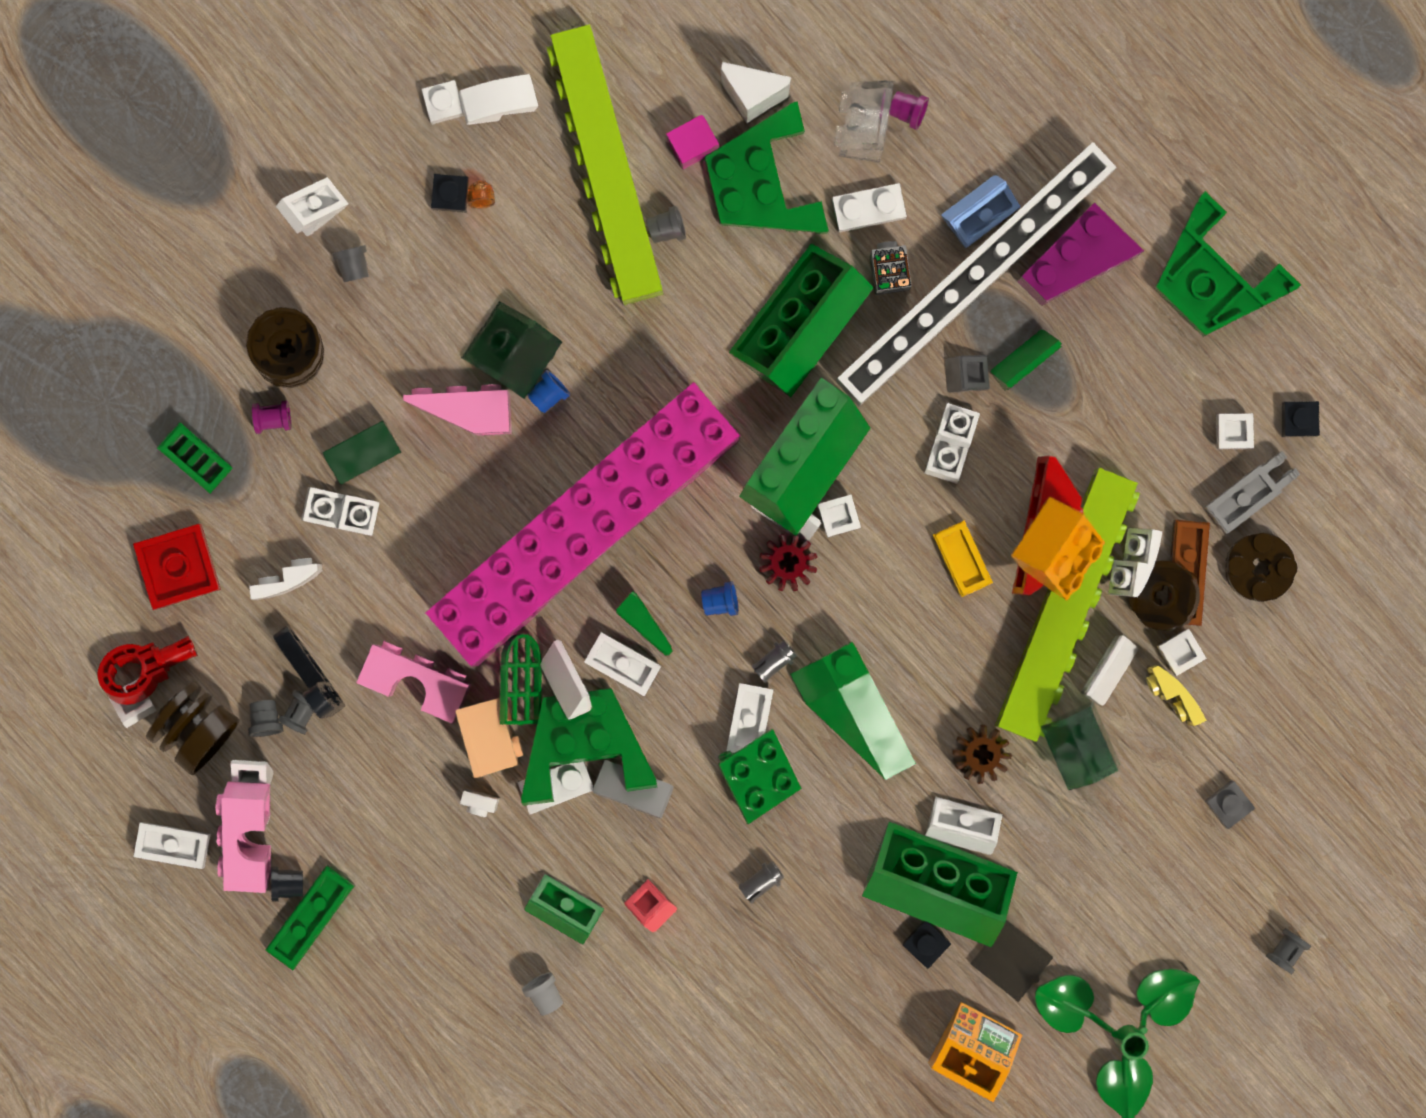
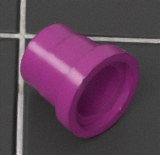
(909, 108)

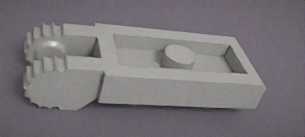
(1249, 494)

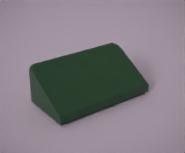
(362, 452)

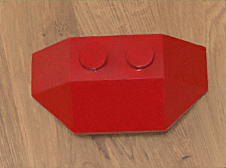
(1048, 482)

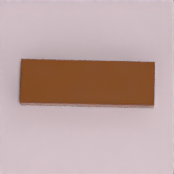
(1191, 551)

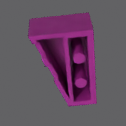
(1080, 255)

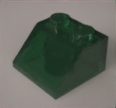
(512, 349)
(1081, 747)

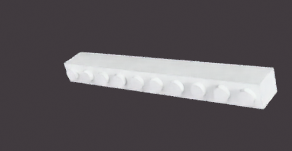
(975, 274)

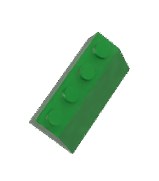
(801, 319)
(806, 457)
(940, 884)

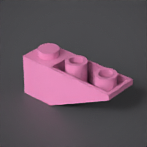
(476, 412)

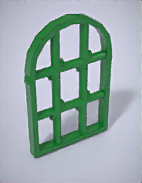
(514, 665)

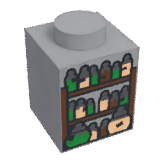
(890, 268)

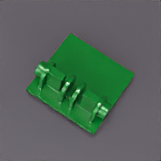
(759, 776)

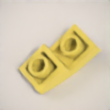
(1167, 687)

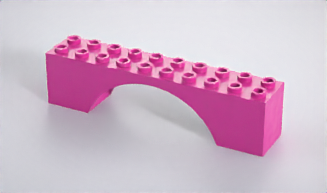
(583, 525)

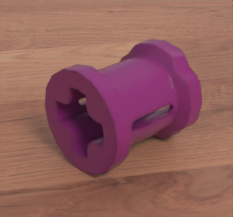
(271, 416)

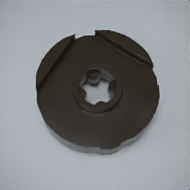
(1240, 565)
(1177, 610)

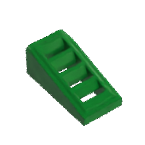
(171, 439)
(638, 616)

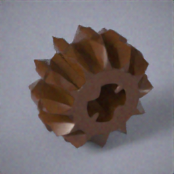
(989, 745)

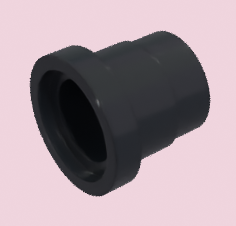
(286, 884)

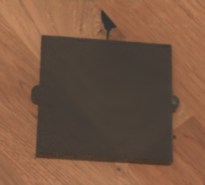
(1012, 961)

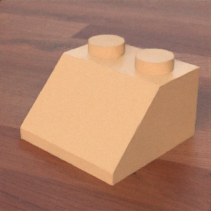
(486, 740)

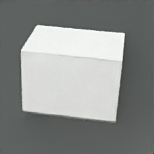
(753, 89)

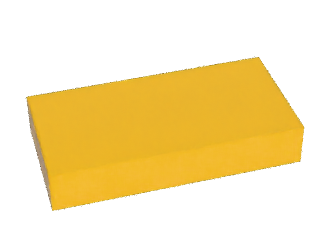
(962, 559)

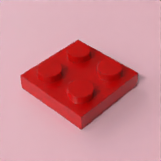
(177, 566)

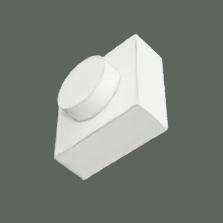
(443, 102)
(1234, 431)
(839, 516)
(1181, 652)
(135, 712)
(479, 803)

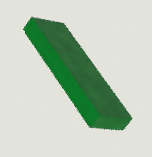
(310, 917)

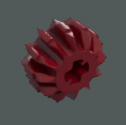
(797, 568)

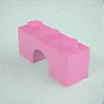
(387, 667)
(243, 863)

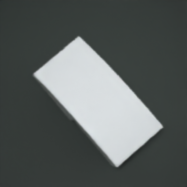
(497, 98)
(952, 443)
(340, 511)
(1140, 554)
(294, 577)

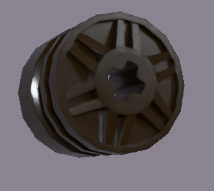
(276, 330)
(192, 728)

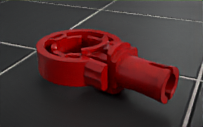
(154, 664)

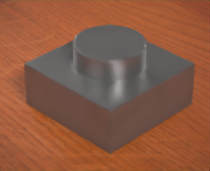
(1229, 804)

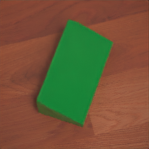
(1025, 359)
(564, 909)

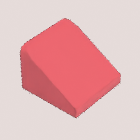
(650, 906)

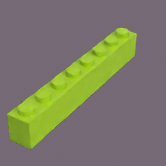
(606, 165)
(1063, 621)

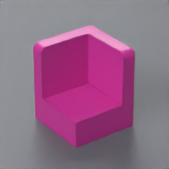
(692, 141)

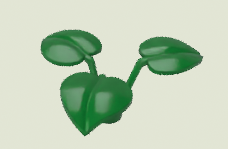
(1124, 1083)

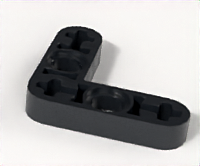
(320, 693)

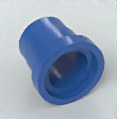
(548, 392)
(720, 600)

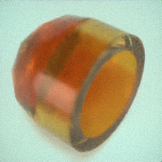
(480, 195)

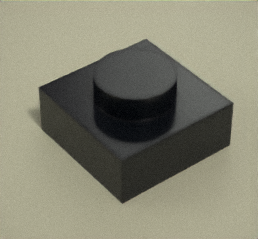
(450, 193)
(1300, 419)
(926, 944)

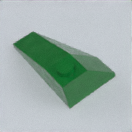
(851, 705)

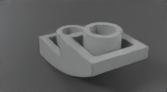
(611, 785)

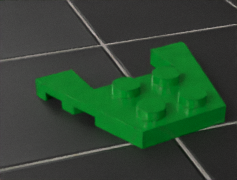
(748, 182)
(1205, 285)
(588, 737)

